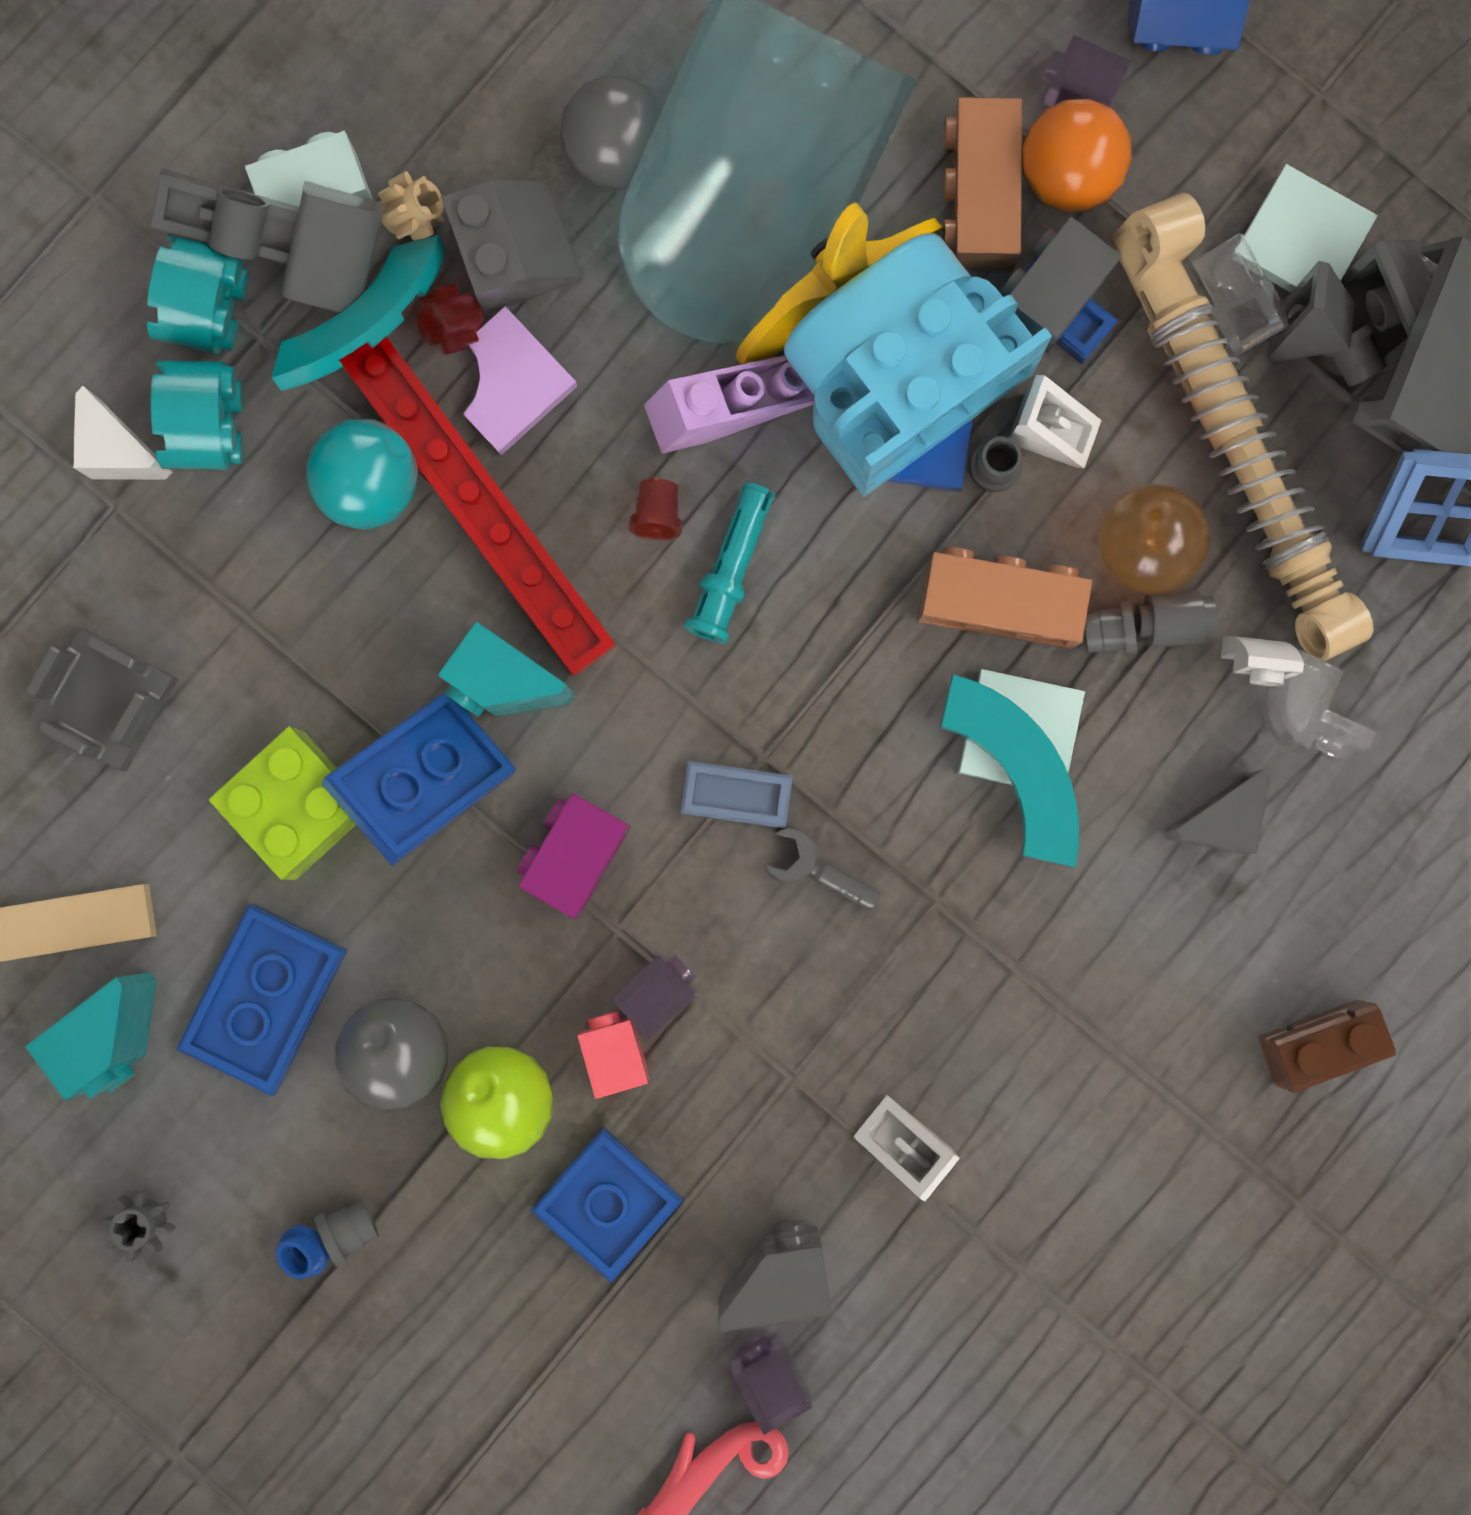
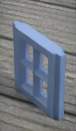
(1399, 499)

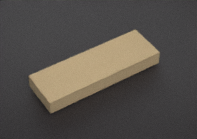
(76, 922)

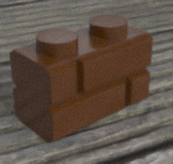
(1327, 1045)

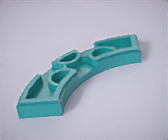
(368, 319)
(1030, 762)

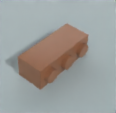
(984, 183)
(1005, 598)

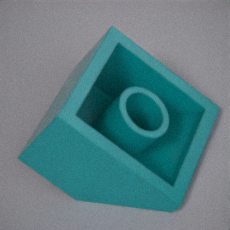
(499, 678)
(98, 1039)

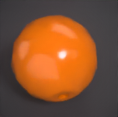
(1076, 155)

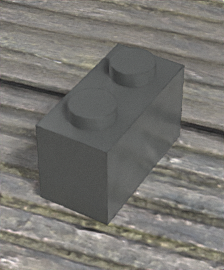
(1061, 280)

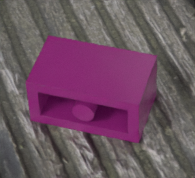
(572, 856)

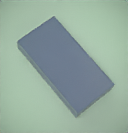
(736, 794)

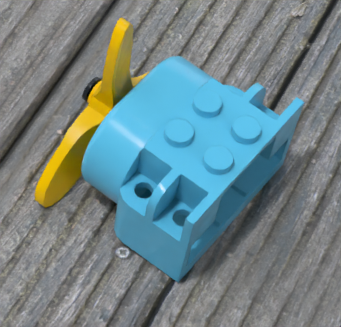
(894, 345)

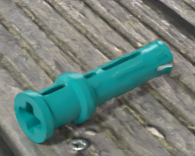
(723, 586)

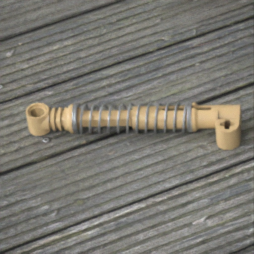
(1152, 254)

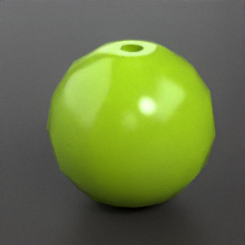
(497, 1102)

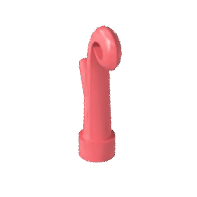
(692, 1479)

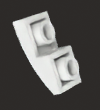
(1263, 660)

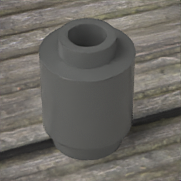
(1176, 619)

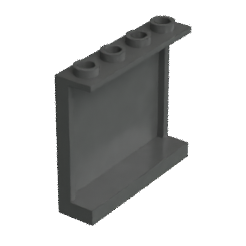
(1432, 383)

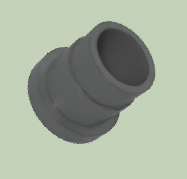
(1362, 359)
(988, 478)
(1111, 630)
(346, 1230)

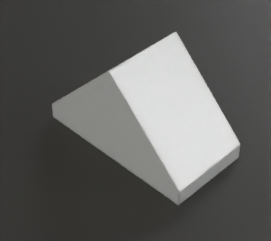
(1054, 424)
(108, 446)
(906, 1148)

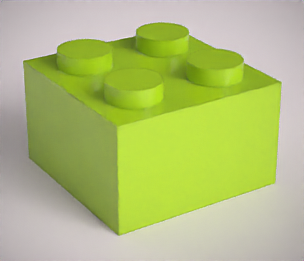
(283, 806)

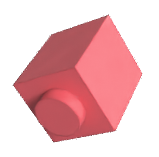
(613, 1054)

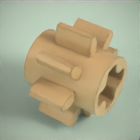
(411, 207)

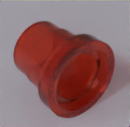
(656, 511)

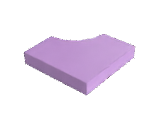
(516, 382)

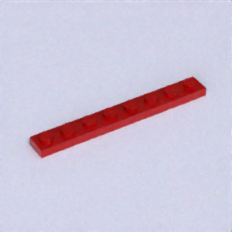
(479, 505)

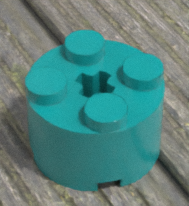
(196, 295)
(195, 415)

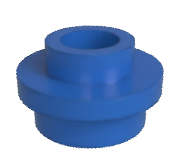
(301, 1252)

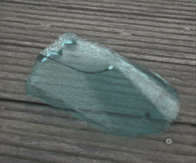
(751, 167)

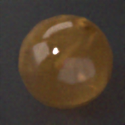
(1154, 539)

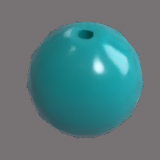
(361, 474)

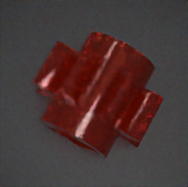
(449, 319)

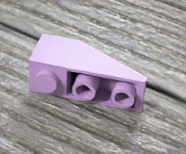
(724, 402)

